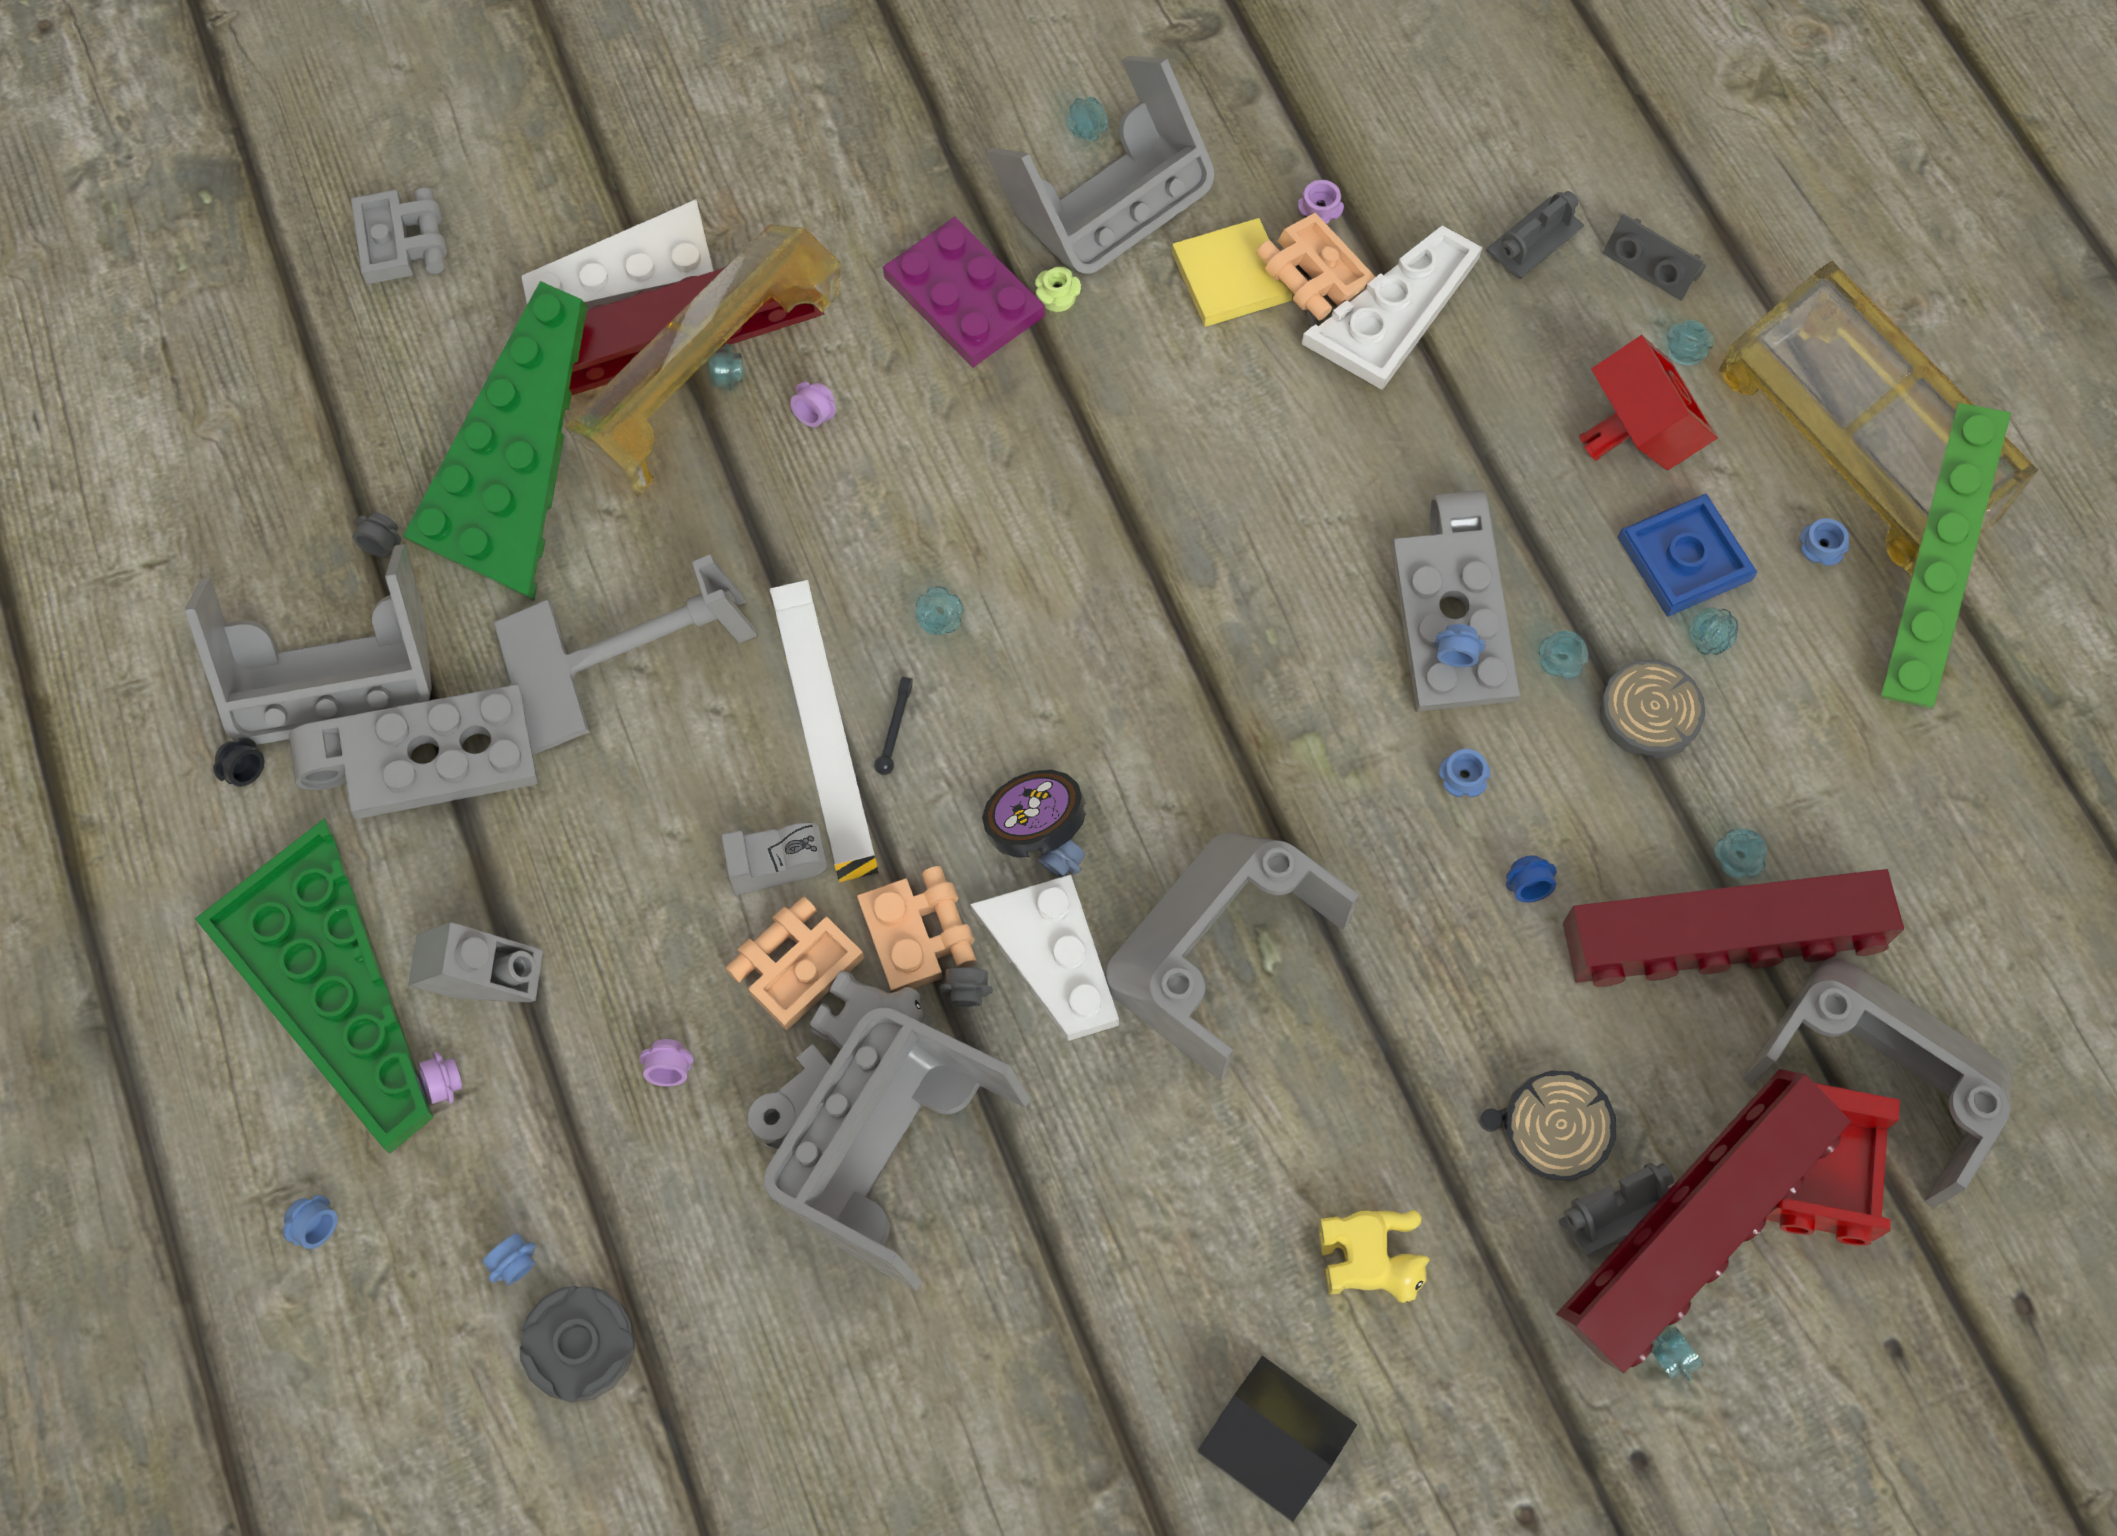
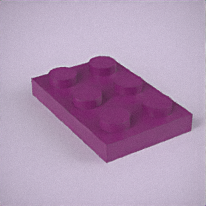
(964, 291)

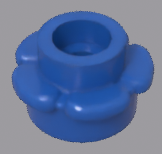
(1531, 879)

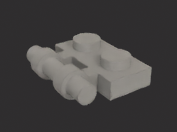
(383, 238)

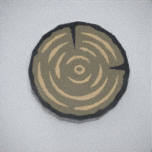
(1560, 1125)

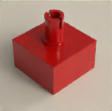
(1649, 407)

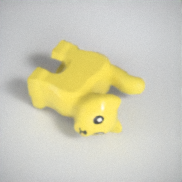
(1365, 1253)

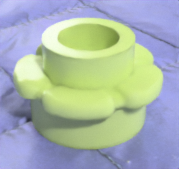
(1057, 298)

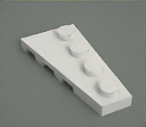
(631, 261)
(1389, 317)

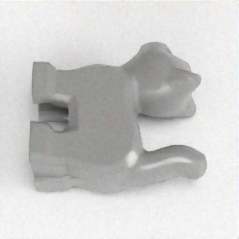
(860, 1000)

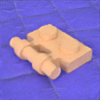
(1323, 257)
(900, 934)
(804, 972)

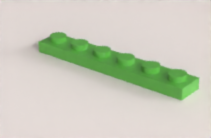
(1945, 555)

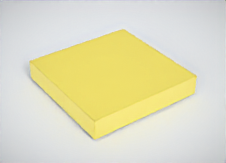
(1227, 274)

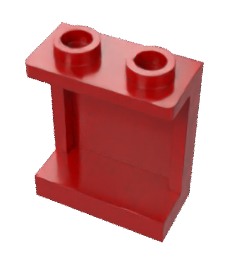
(1847, 1186)

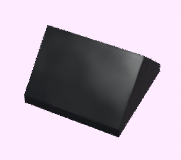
(1277, 1438)

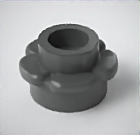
(376, 534)
(966, 986)

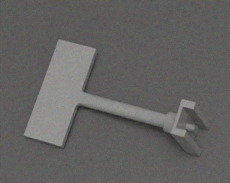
(546, 673)

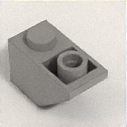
(474, 965)

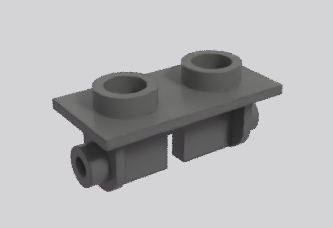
(1537, 234)
(1653, 257)
(1609, 1215)

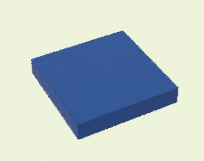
(1687, 554)

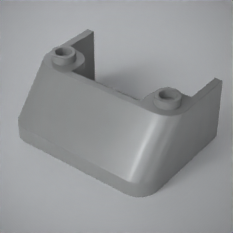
(1132, 197)
(273, 692)
(1151, 966)
(1847, 999)
(858, 1120)

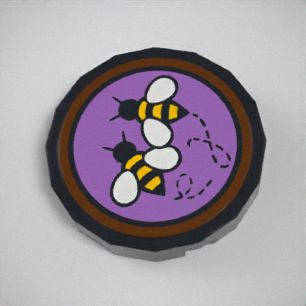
(1034, 813)

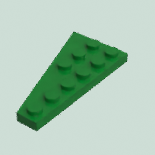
(504, 463)
(312, 963)

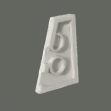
(1054, 952)

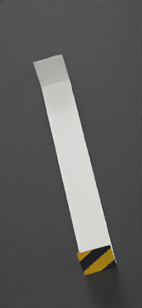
(824, 732)

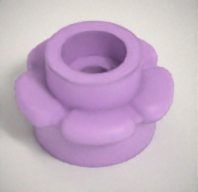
(1321, 193)
(813, 403)
(666, 1063)
(439, 1078)

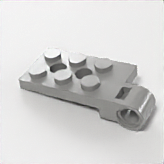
(1461, 564)
(376, 749)

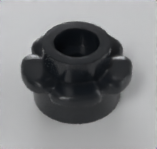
(238, 762)

